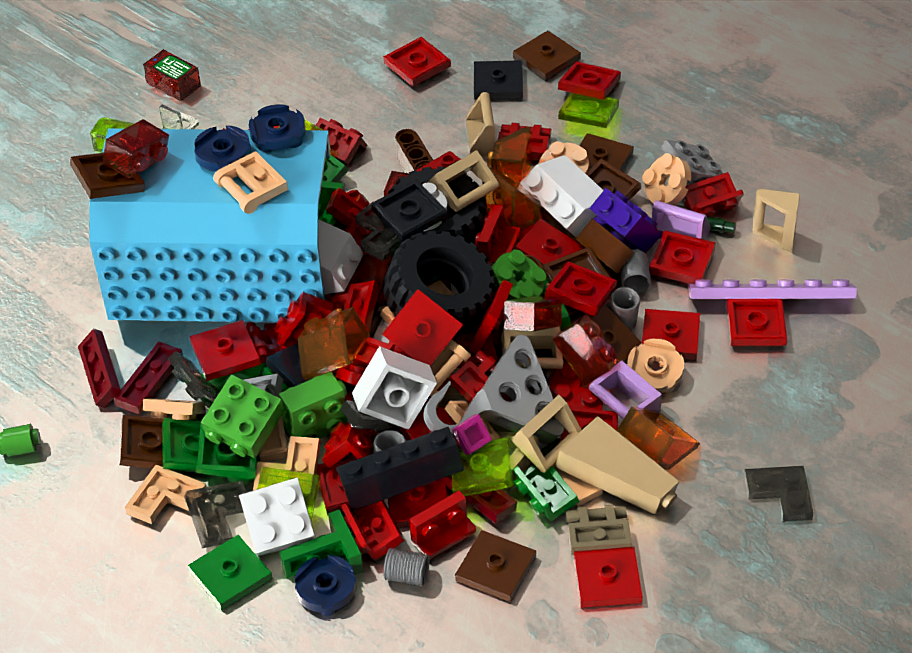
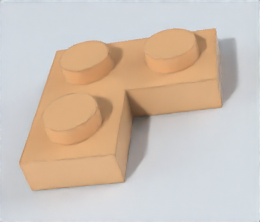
(179, 408)
(301, 457)
(160, 488)

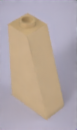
(618, 467)

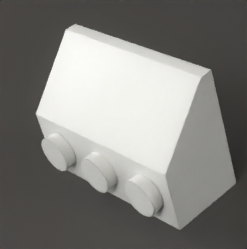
(564, 192)

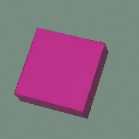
(472, 434)

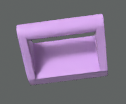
(680, 220)
(631, 384)

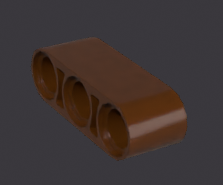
(411, 150)
(605, 246)

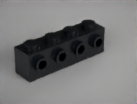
(400, 468)

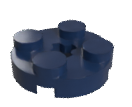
(269, 138)
(232, 141)
(326, 599)

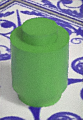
(19, 440)

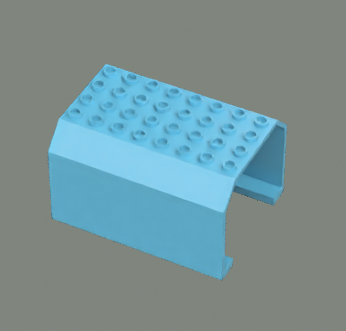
(193, 251)

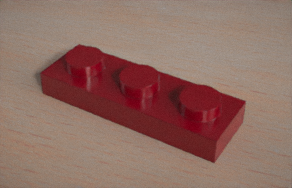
(99, 368)
(146, 378)

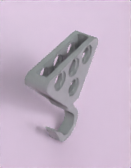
(510, 380)

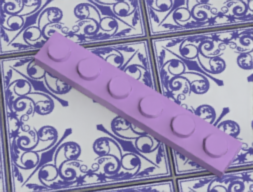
(761, 290)

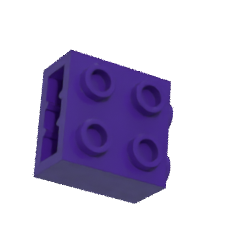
(625, 221)

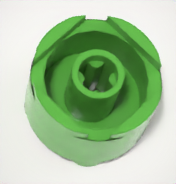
(521, 272)

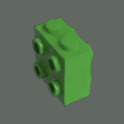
(314, 407)
(242, 417)

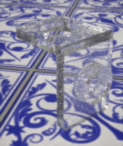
(173, 119)

